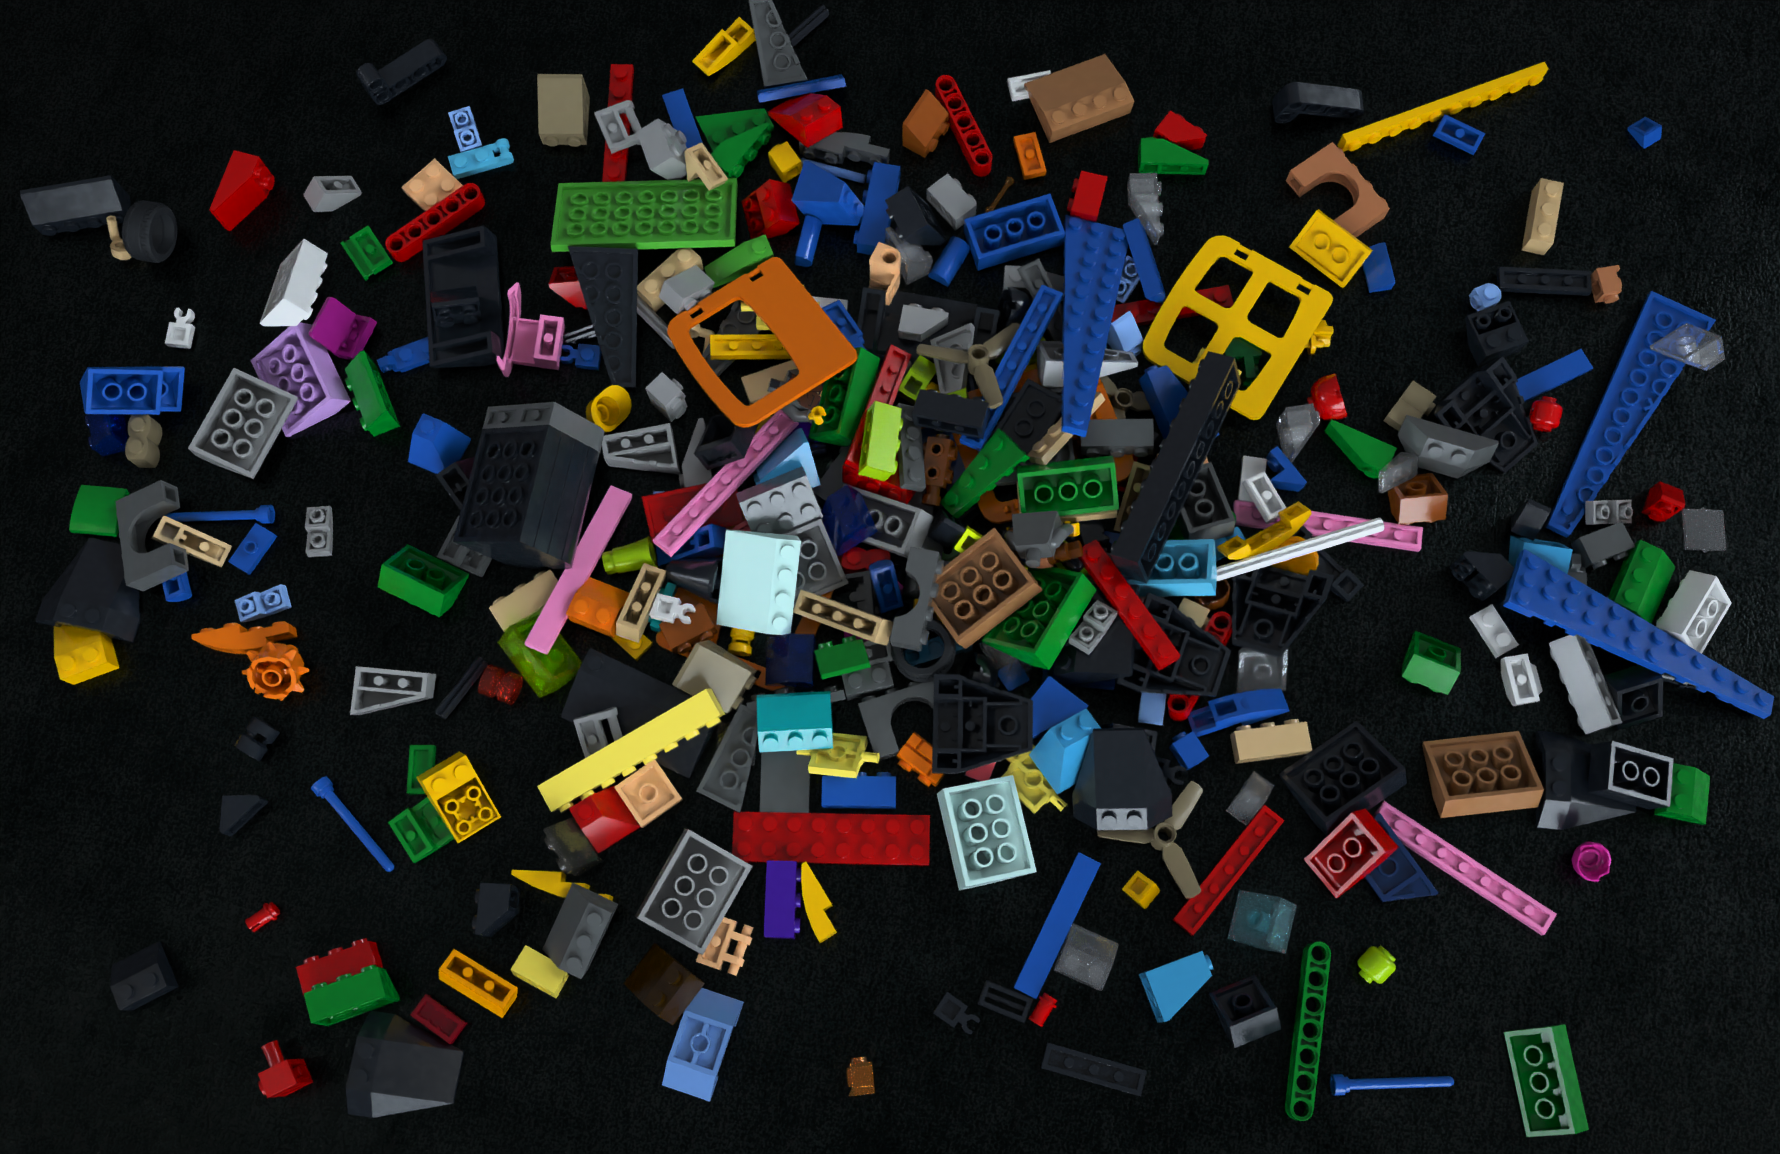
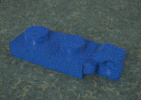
(845, 323)
(406, 357)

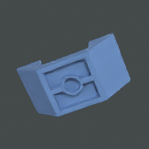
(701, 1044)

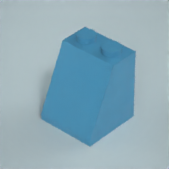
(789, 455)
(1549, 551)
(1063, 750)
(1175, 983)

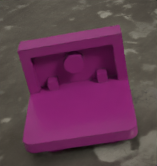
(341, 329)

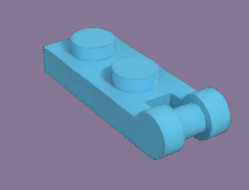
(481, 159)

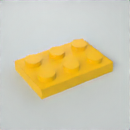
(1330, 248)

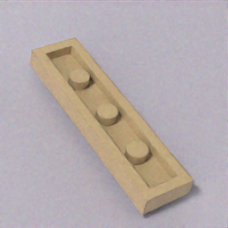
(1055, 439)

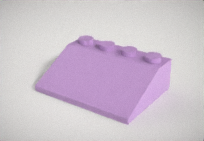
(304, 370)

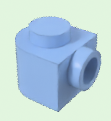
(1485, 296)

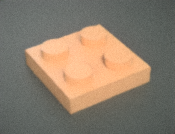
(431, 185)
(648, 793)

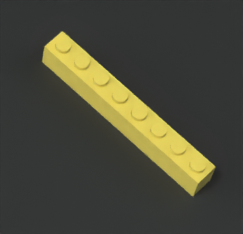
(632, 749)

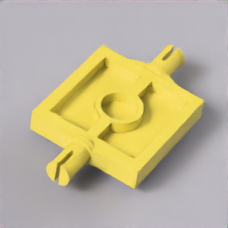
(844, 757)
(1031, 784)

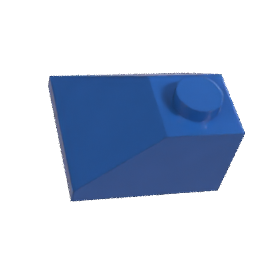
(436, 444)

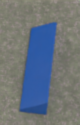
(1144, 261)

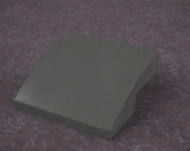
(462, 556)

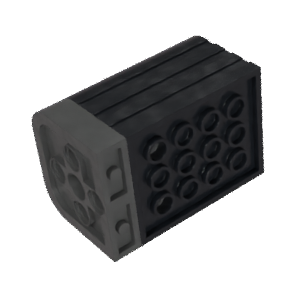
(530, 485)

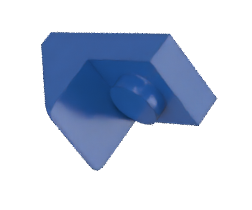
(1288, 476)

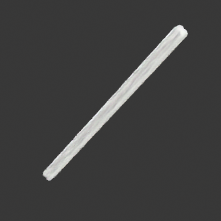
(1298, 549)

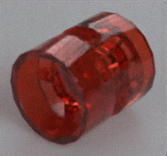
(497, 683)

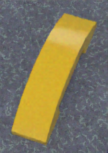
(1291, 521)

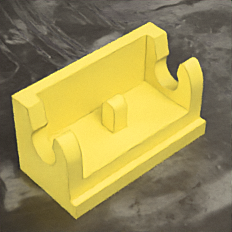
(539, 971)

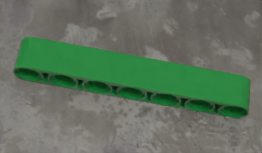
(1300, 1041)

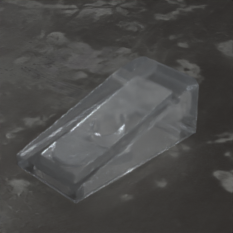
(1398, 471)

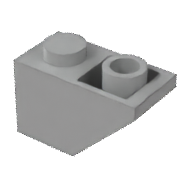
(920, 323)

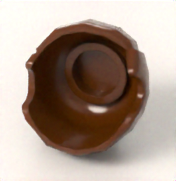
(1218, 601)

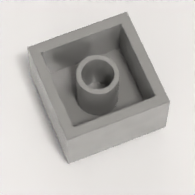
(664, 149)

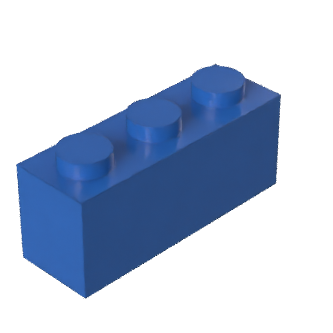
(859, 792)

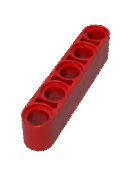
(967, 134)
(440, 211)
(1190, 700)

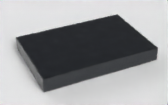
(1031, 415)

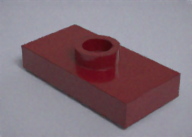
(438, 1018)

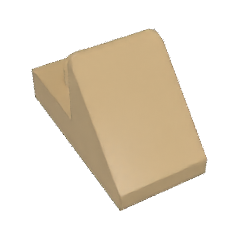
(702, 165)

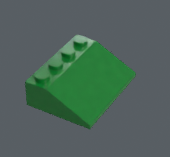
(1046, 621)

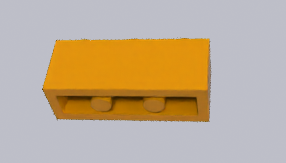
(478, 983)

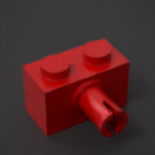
(283, 1075)

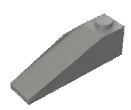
(1051, 364)

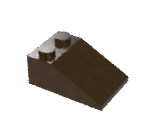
(663, 984)

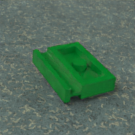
(367, 252)

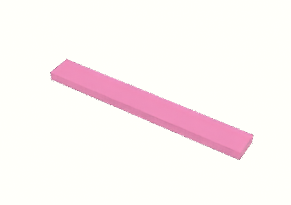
(724, 484)
(1319, 523)
(586, 557)
(1467, 870)

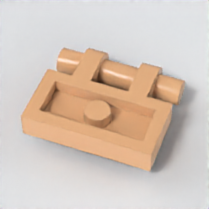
(717, 949)

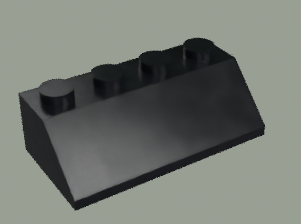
(75, 205)

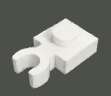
(182, 332)
(669, 608)

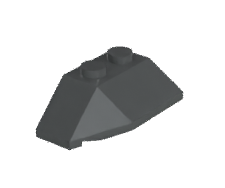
(1445, 448)

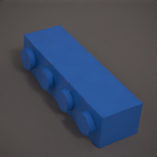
(883, 183)

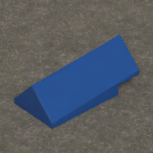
(132, 390)

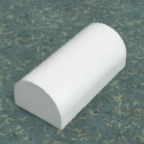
(1264, 496)

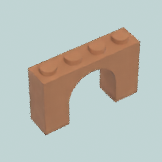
(1333, 166)

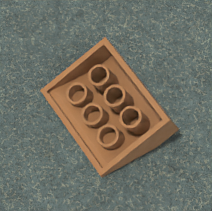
(1079, 97)
(982, 589)
(1481, 774)

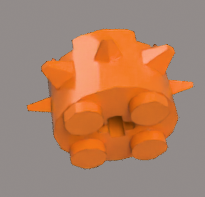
(275, 670)

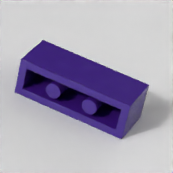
(782, 899)

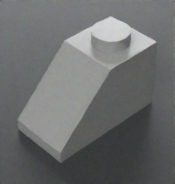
(331, 192)

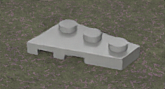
(953, 375)

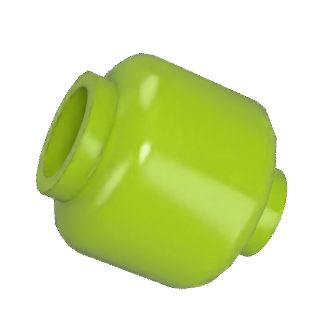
(1376, 964)

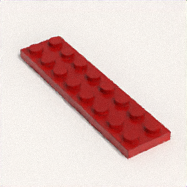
(832, 838)

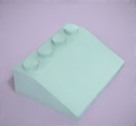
(758, 581)
(986, 832)

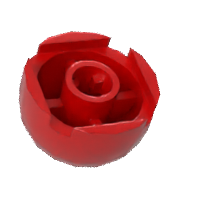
(1327, 398)

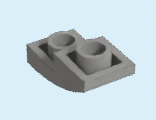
(1608, 512)
(320, 531)
(1093, 628)

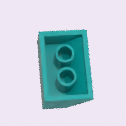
(794, 721)

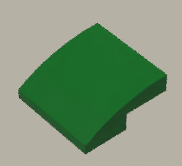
(96, 510)
(420, 830)

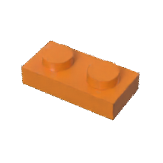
(1029, 155)

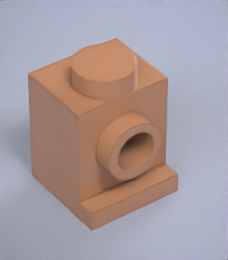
(1606, 284)

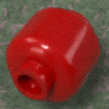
(1545, 414)

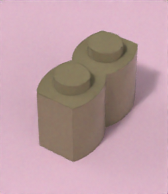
(1413, 402)
(143, 441)

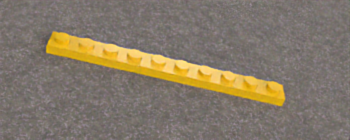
(1448, 105)

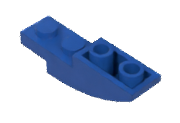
(1238, 708)

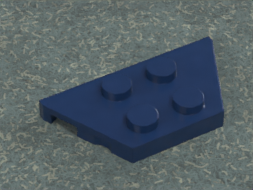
(1399, 874)

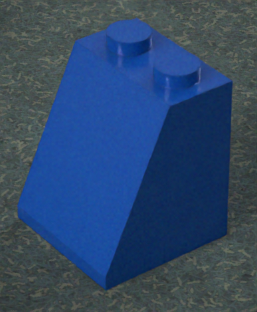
(826, 197)
(1053, 705)

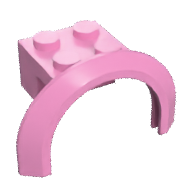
(529, 340)

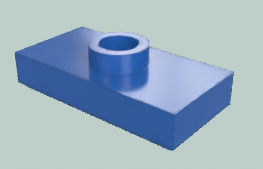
(252, 548)

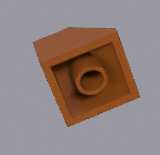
(925, 125)
(1418, 500)

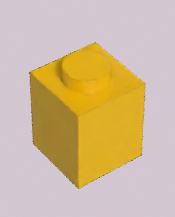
(785, 161)

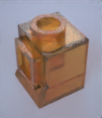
(860, 1077)

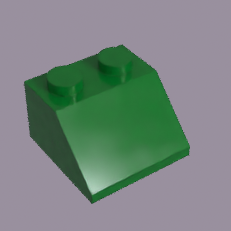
(841, 658)
(1432, 663)
(1688, 795)

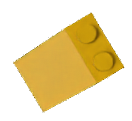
(82, 654)

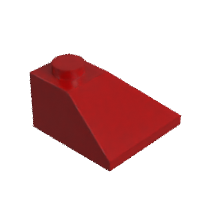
(566, 284)
(604, 818)

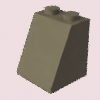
(563, 109)
(718, 670)

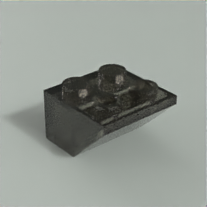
(572, 847)

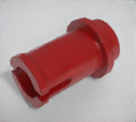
(263, 916)
(1043, 1009)

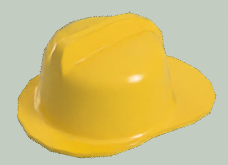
(609, 408)

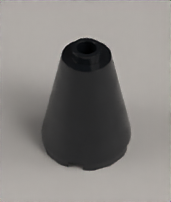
(697, 576)

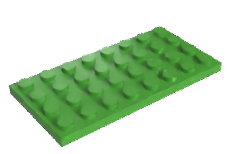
(645, 215)

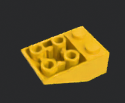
(458, 796)

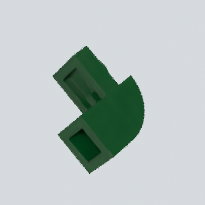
(1247, 356)

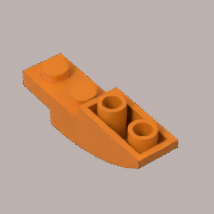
(238, 640)

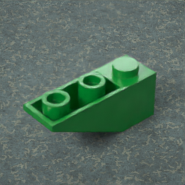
(738, 150)

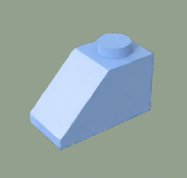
(1125, 335)

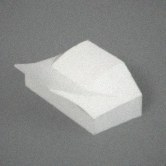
(1520, 680)

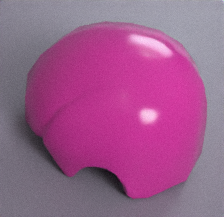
(1591, 861)

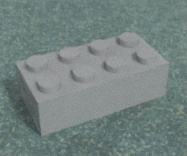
(897, 524)

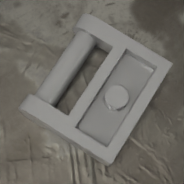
(613, 127)
(591, 730)

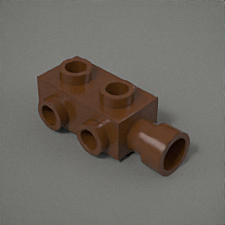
(942, 464)

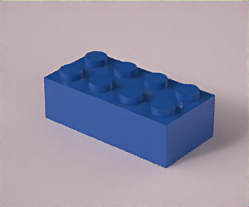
(1014, 232)

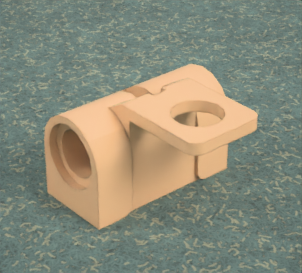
(885, 269)

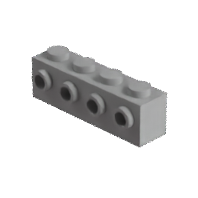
(1584, 683)

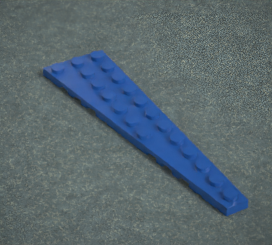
(1090, 288)
(1627, 404)
(1565, 602)

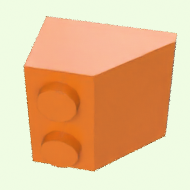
(597, 606)

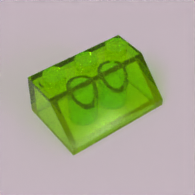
(541, 671)

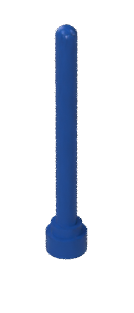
(263, 514)
(324, 788)
(1341, 1085)

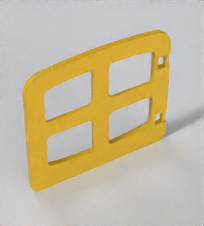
(1234, 323)

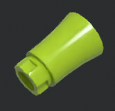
(630, 557)

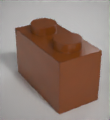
(683, 636)

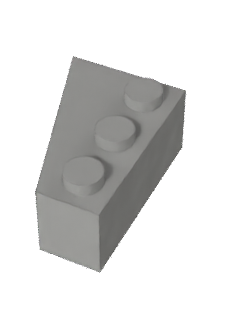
(643, 449)

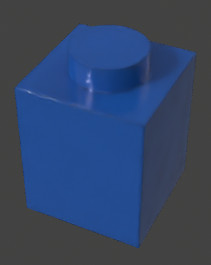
(1188, 750)

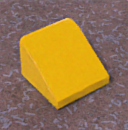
(1141, 889)

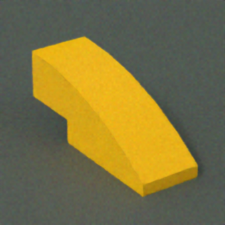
(725, 47)
(816, 904)

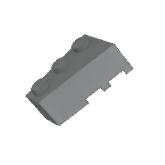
(386, 688)

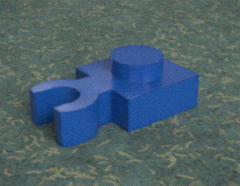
(585, 357)

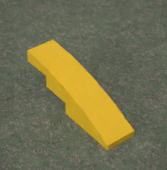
(550, 882)

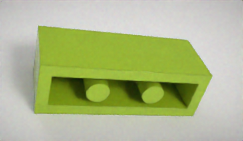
(880, 441)

